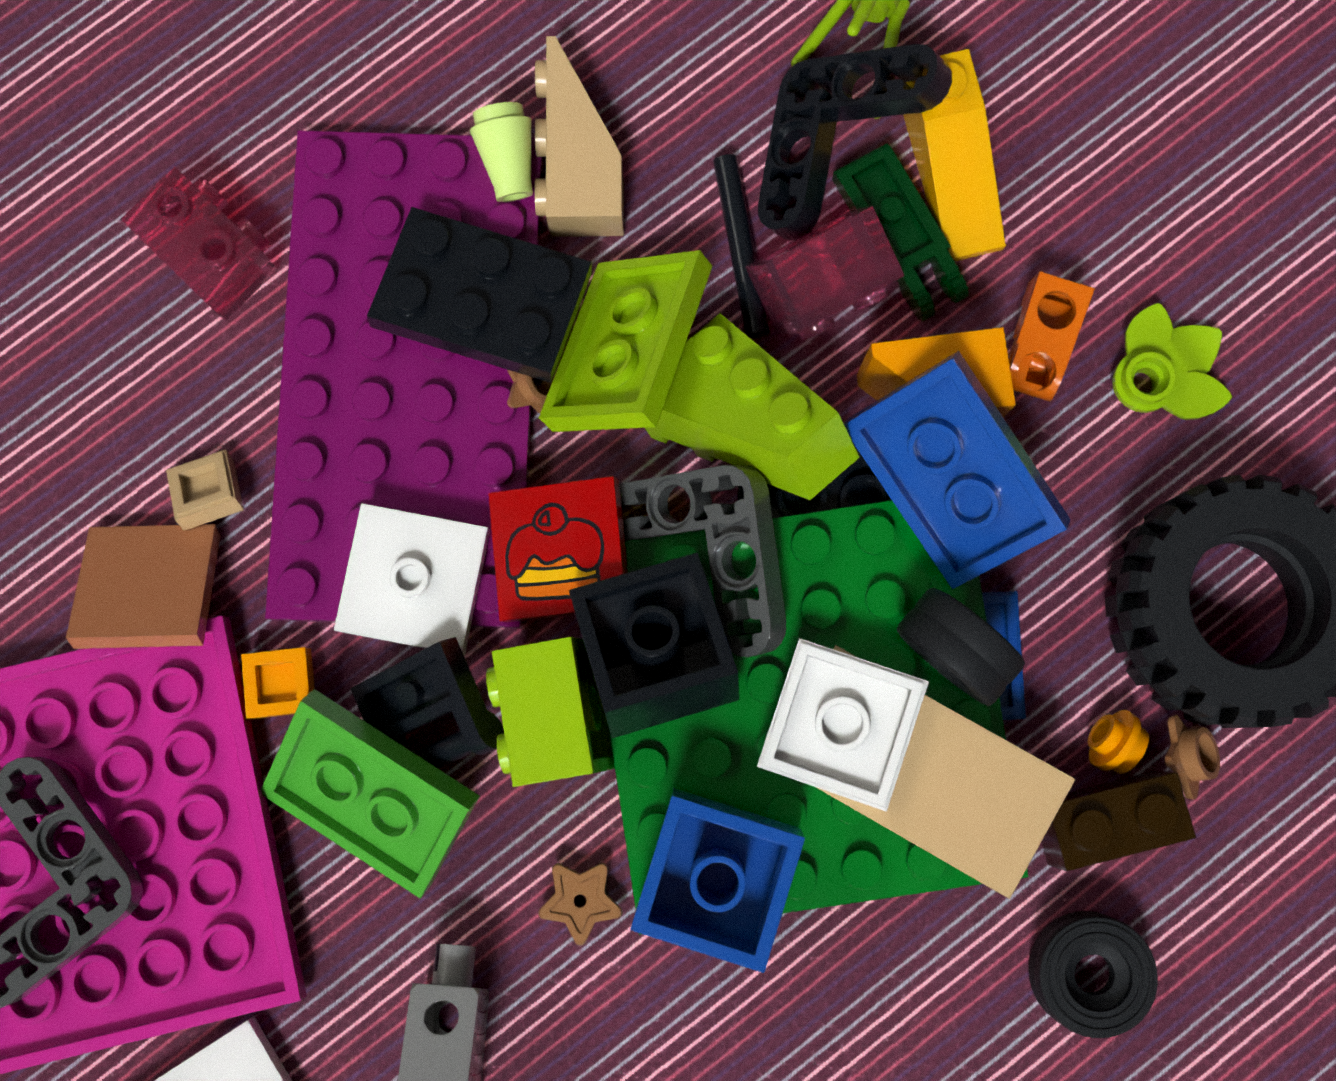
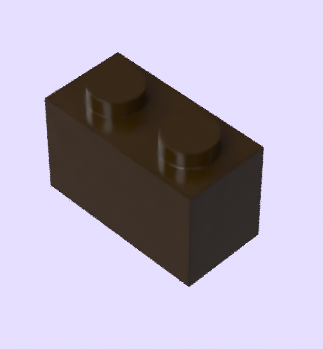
(1118, 820)

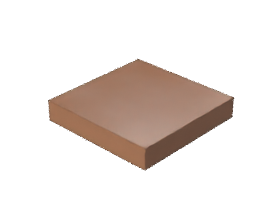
(144, 587)

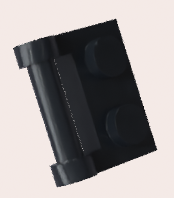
(424, 691)

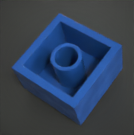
(718, 880)

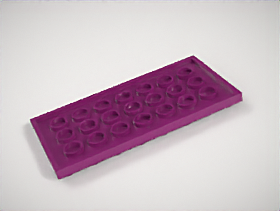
(367, 408)

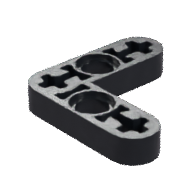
(821, 112)

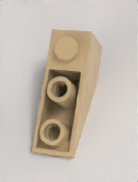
(582, 161)

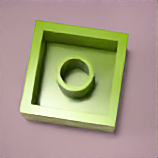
(548, 712)

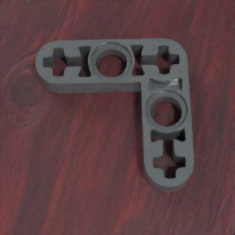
(725, 527)
(74, 876)

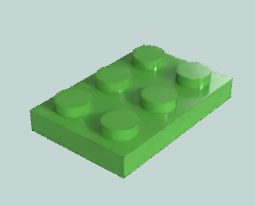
(368, 793)

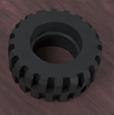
(1158, 618)

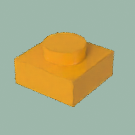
(276, 681)

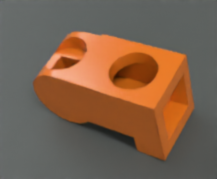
(1046, 333)

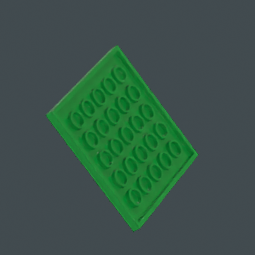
(844, 585)

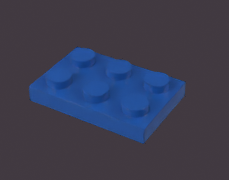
(956, 471)

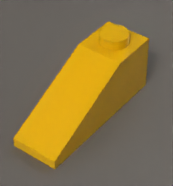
(958, 165)

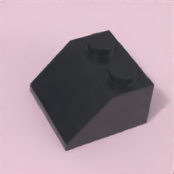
(655, 645)

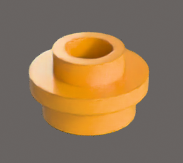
(1117, 742)

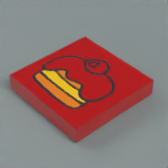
(554, 542)

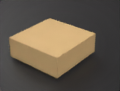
(204, 490)

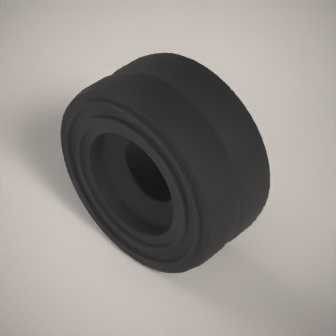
(961, 646)
(1130, 983)

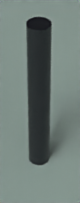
(740, 243)

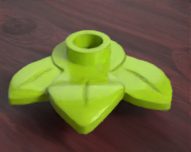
(1175, 364)

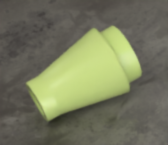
(505, 148)

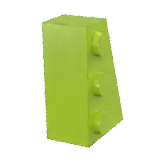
(752, 412)

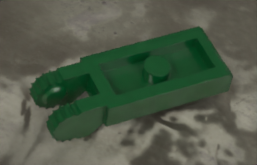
(907, 222)

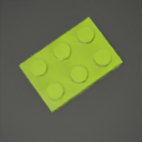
(626, 343)

